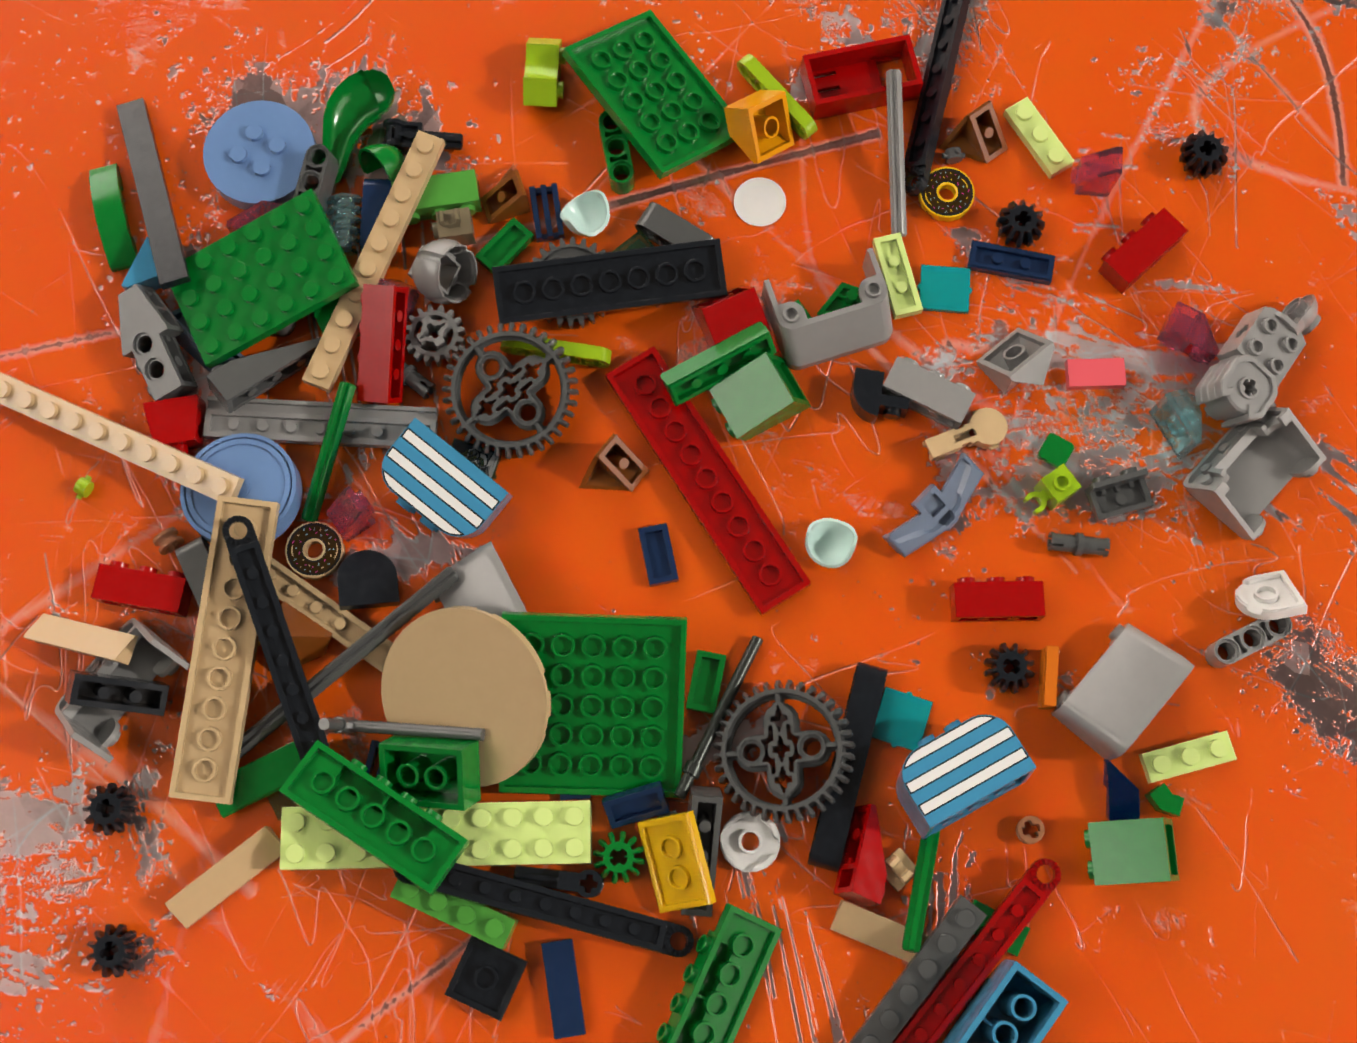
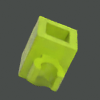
(1053, 489)

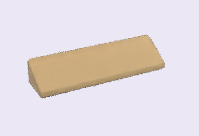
(83, 638)
(225, 877)
(872, 930)

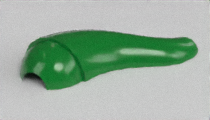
(351, 110)

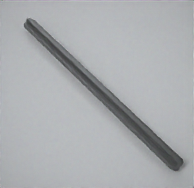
(355, 653)

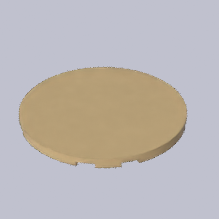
(471, 673)

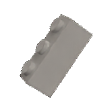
(929, 392)

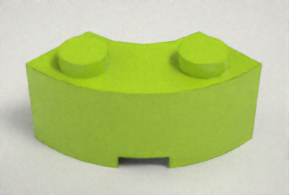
(543, 72)

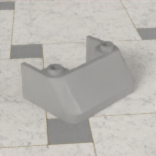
(835, 333)
(99, 726)

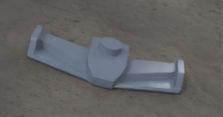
(936, 508)

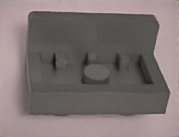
(1119, 494)

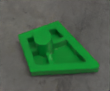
(844, 296)

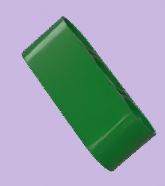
(616, 164)

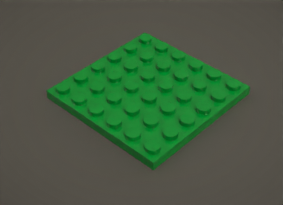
(612, 703)

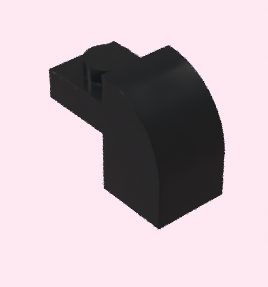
(869, 401)

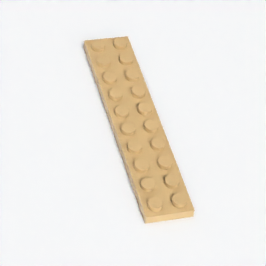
(220, 663)

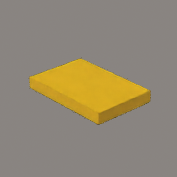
(676, 862)

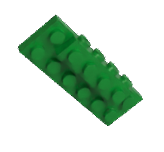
(375, 816)
(721, 980)

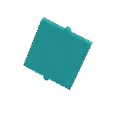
(944, 289)
(901, 719)

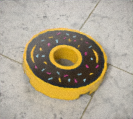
(958, 184)

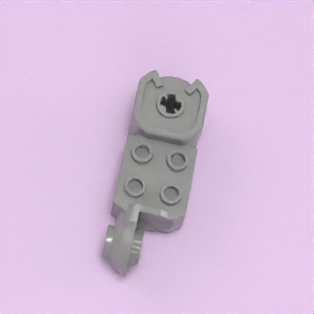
(1256, 361)

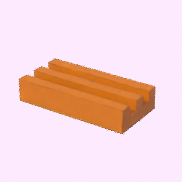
(1048, 677)

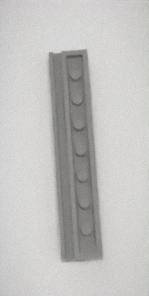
(307, 421)

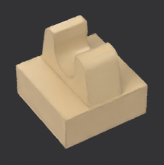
(899, 869)

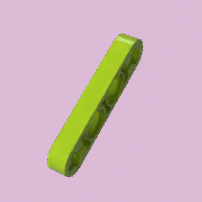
(761, 79)
(579, 353)

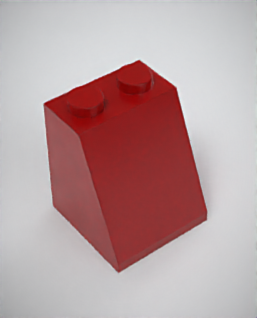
(730, 314)

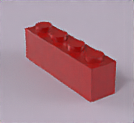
(382, 343)

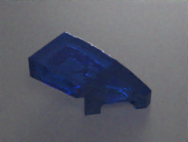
(1121, 795)

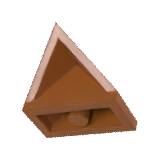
(978, 135)
(506, 198)
(614, 468)
(307, 635)

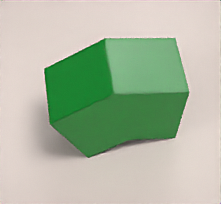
(1164, 801)

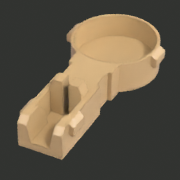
(989, 430)

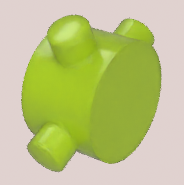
(83, 487)

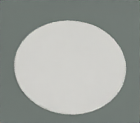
(759, 201)

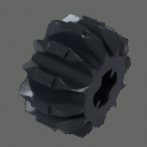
(1203, 154)
(1030, 227)
(1018, 674)
(110, 821)
(108, 940)

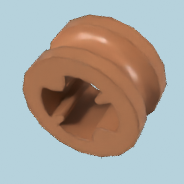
(168, 541)
(1032, 821)

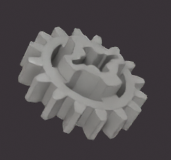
(442, 328)

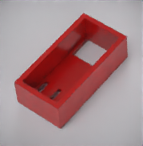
(857, 76)

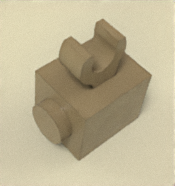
(455, 225)

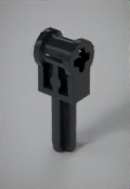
(405, 132)
(559, 879)

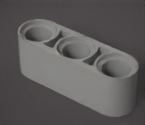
(1238, 649)

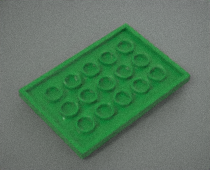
(652, 92)
(263, 278)

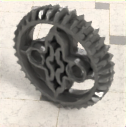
(489, 395)
(790, 764)

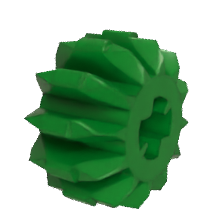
(618, 846)

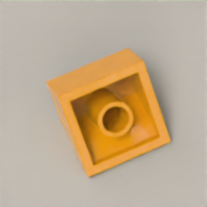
(760, 124)

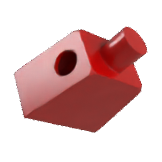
(177, 421)

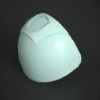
(587, 213)
(830, 542)

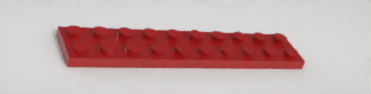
(709, 483)

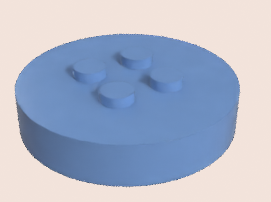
(257, 153)
(267, 476)

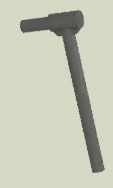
(351, 725)

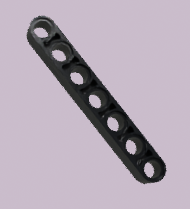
(861, 713)

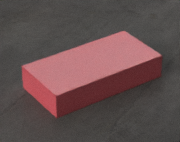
(1095, 373)

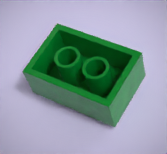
(433, 770)

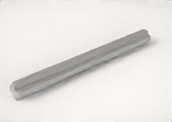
(896, 152)

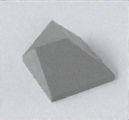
(1017, 359)

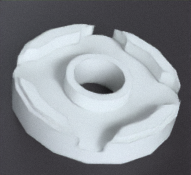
(744, 859)

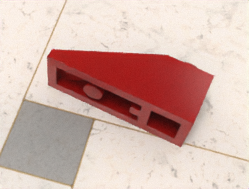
(862, 866)

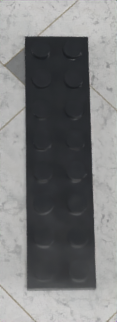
(609, 281)

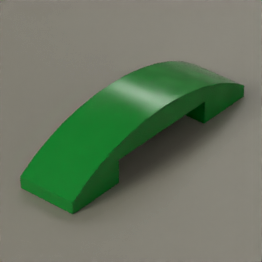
(111, 217)

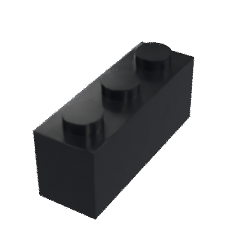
(116, 692)

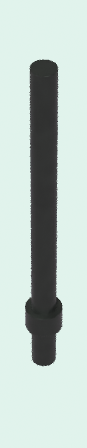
(693, 768)

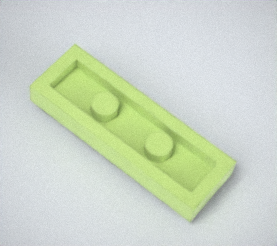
(1038, 137)
(898, 275)
(1187, 757)

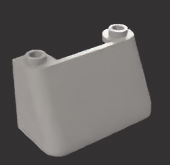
(1252, 468)
(483, 584)
(1122, 691)

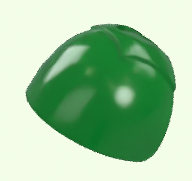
(381, 156)

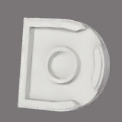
(1269, 597)

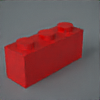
(1141, 249)
(142, 589)
(997, 600)

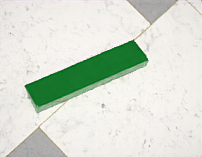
(717, 363)
(262, 778)

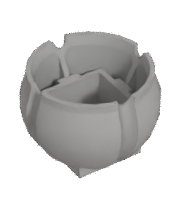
(444, 271)

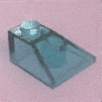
(1179, 421)

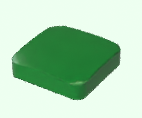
(1055, 450)

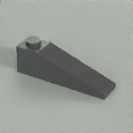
(253, 375)
(707, 808)

